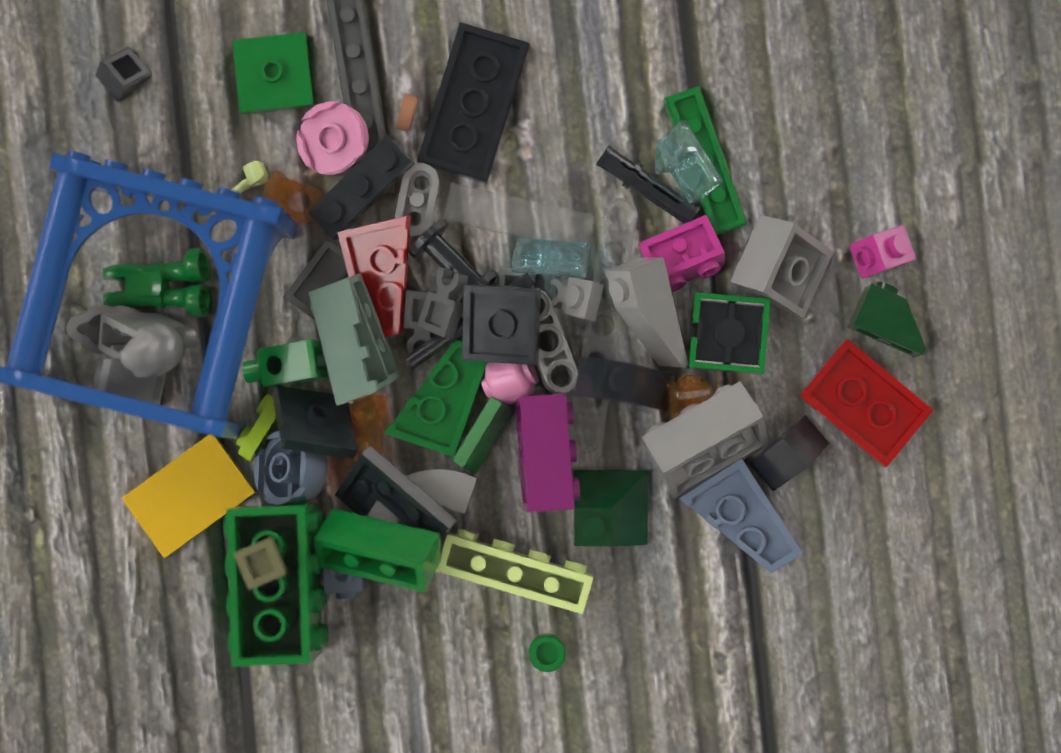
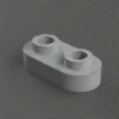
(418, 201)

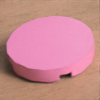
(332, 138)

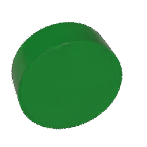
(547, 652)

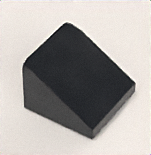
(122, 73)

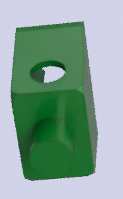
(287, 364)

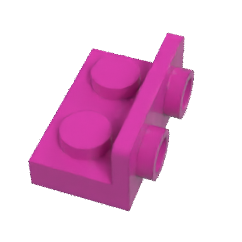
(688, 251)

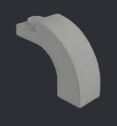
(445, 486)

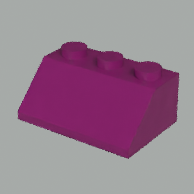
(546, 453)

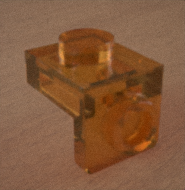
(686, 391)

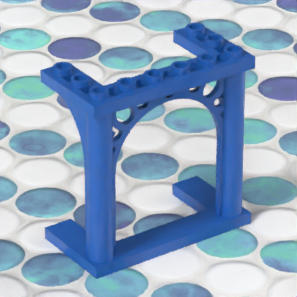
(257, 233)

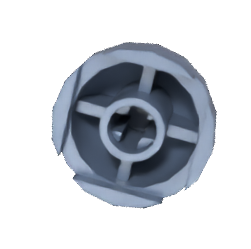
(288, 475)

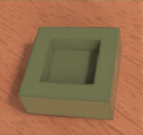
(260, 563)

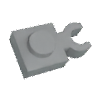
(578, 297)

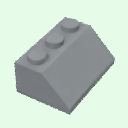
(706, 438)

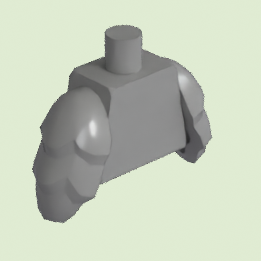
(139, 340)

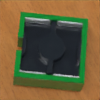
(729, 333)

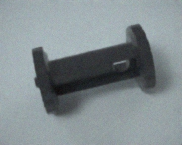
(446, 256)

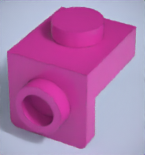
(882, 251)

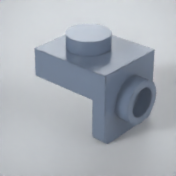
(343, 584)

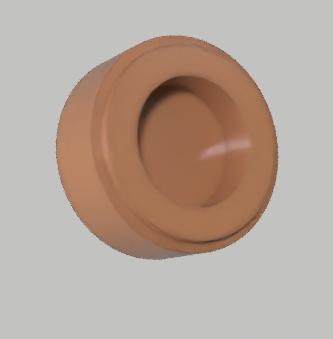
(407, 112)

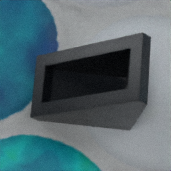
(789, 453)

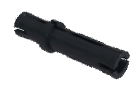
(647, 185)

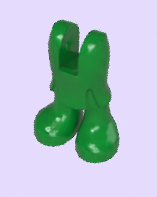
(150, 284)

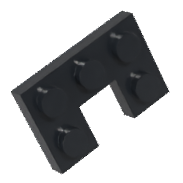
(377, 479)

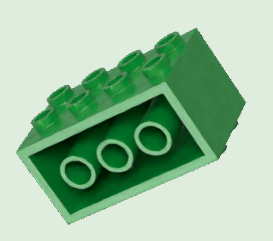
(281, 617)

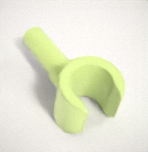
(255, 176)

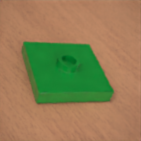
(273, 73)

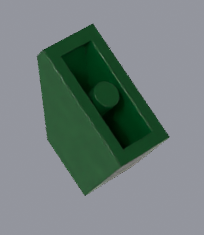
(887, 319)

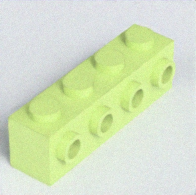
(515, 572)

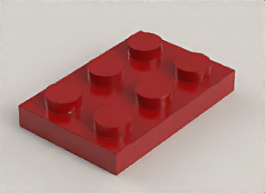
(865, 403)

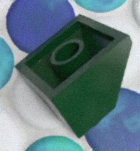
(611, 508)

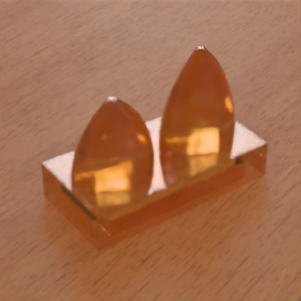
(369, 424)

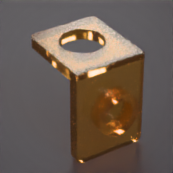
(282, 188)

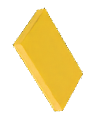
(188, 495)

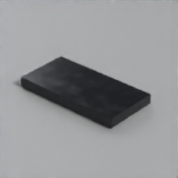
(473, 103)

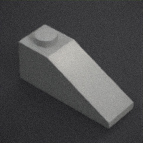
(647, 305)

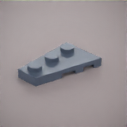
(745, 515)

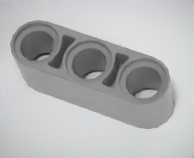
(559, 355)

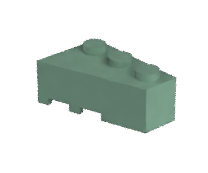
(352, 339)

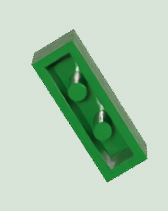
(378, 550)

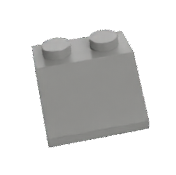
(782, 265)

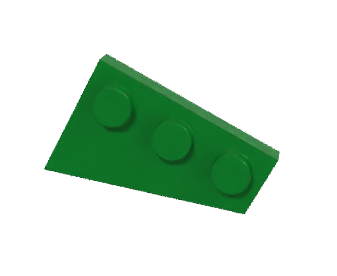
(442, 404)

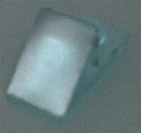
(687, 162)

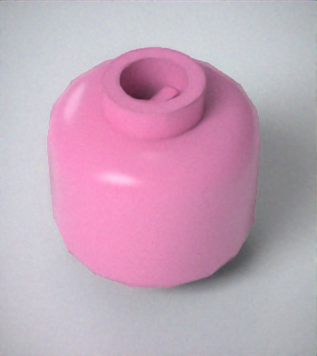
(509, 381)

